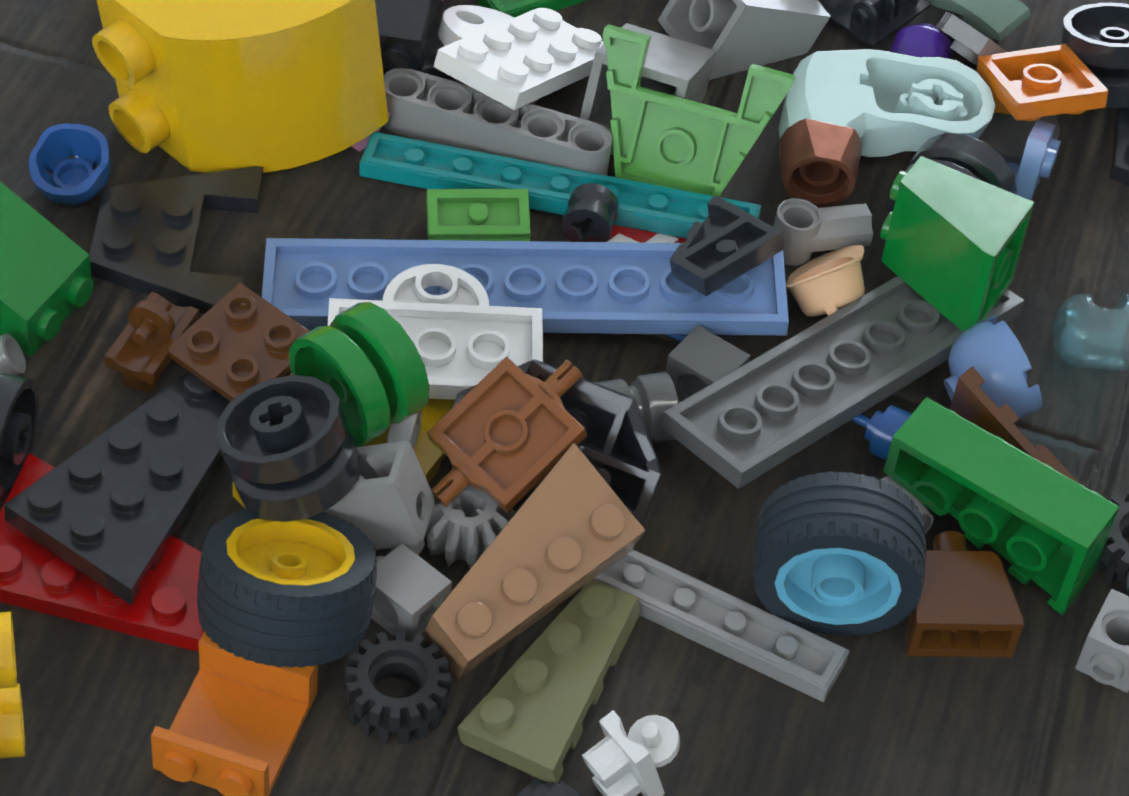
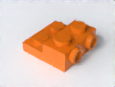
(1041, 83)

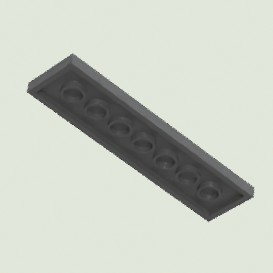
(817, 381)

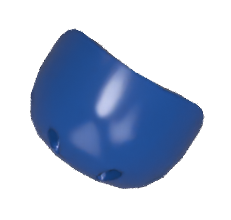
(73, 179)

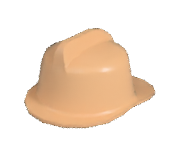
(828, 281)

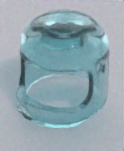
(1093, 335)

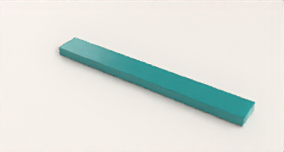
(548, 186)

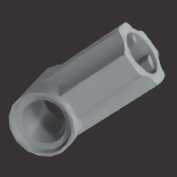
(820, 229)

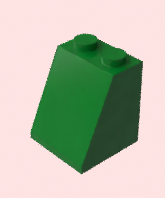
(954, 239)
(40, 274)

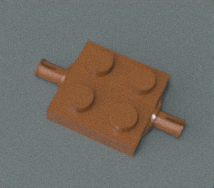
(506, 434)

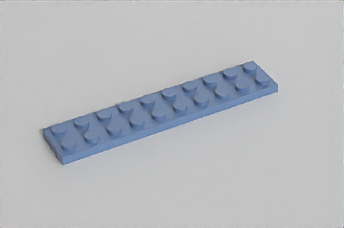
(575, 283)

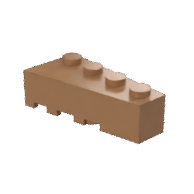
(543, 556)

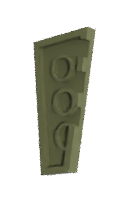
(546, 694)

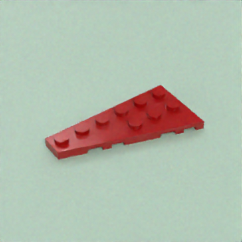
(47, 584)

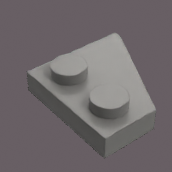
(967, 40)

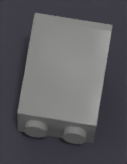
(746, 29)
(670, 68)

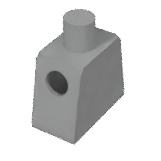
(389, 497)

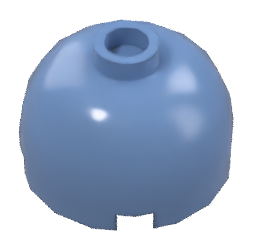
(1000, 361)

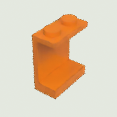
(235, 723)

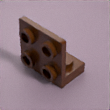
(238, 343)

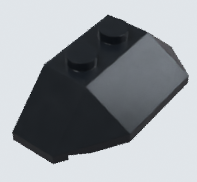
(615, 438)

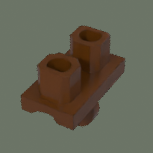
(143, 344)

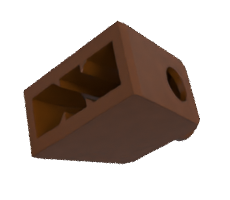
(963, 604)

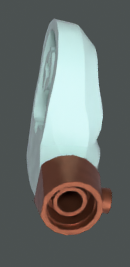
(871, 108)

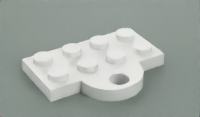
(513, 56)
(456, 331)

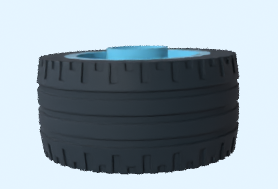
(839, 554)

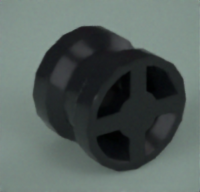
(590, 214)

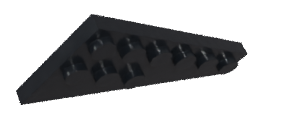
(127, 488)

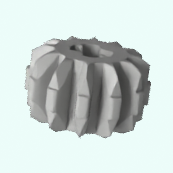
(465, 526)

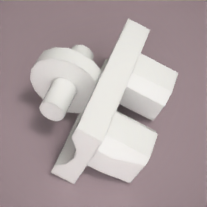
(629, 763)

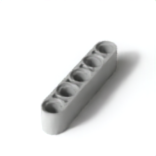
(464, 118)

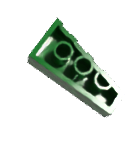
(1003, 499)

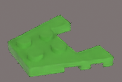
(676, 139)

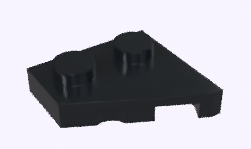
(723, 247)

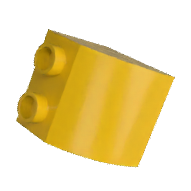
(243, 78)

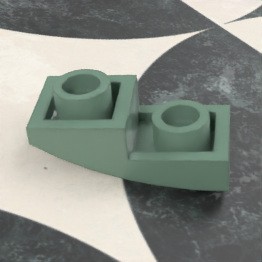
(990, 17)

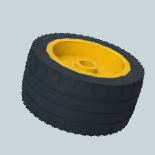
(286, 588)

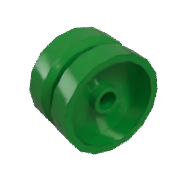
(368, 366)

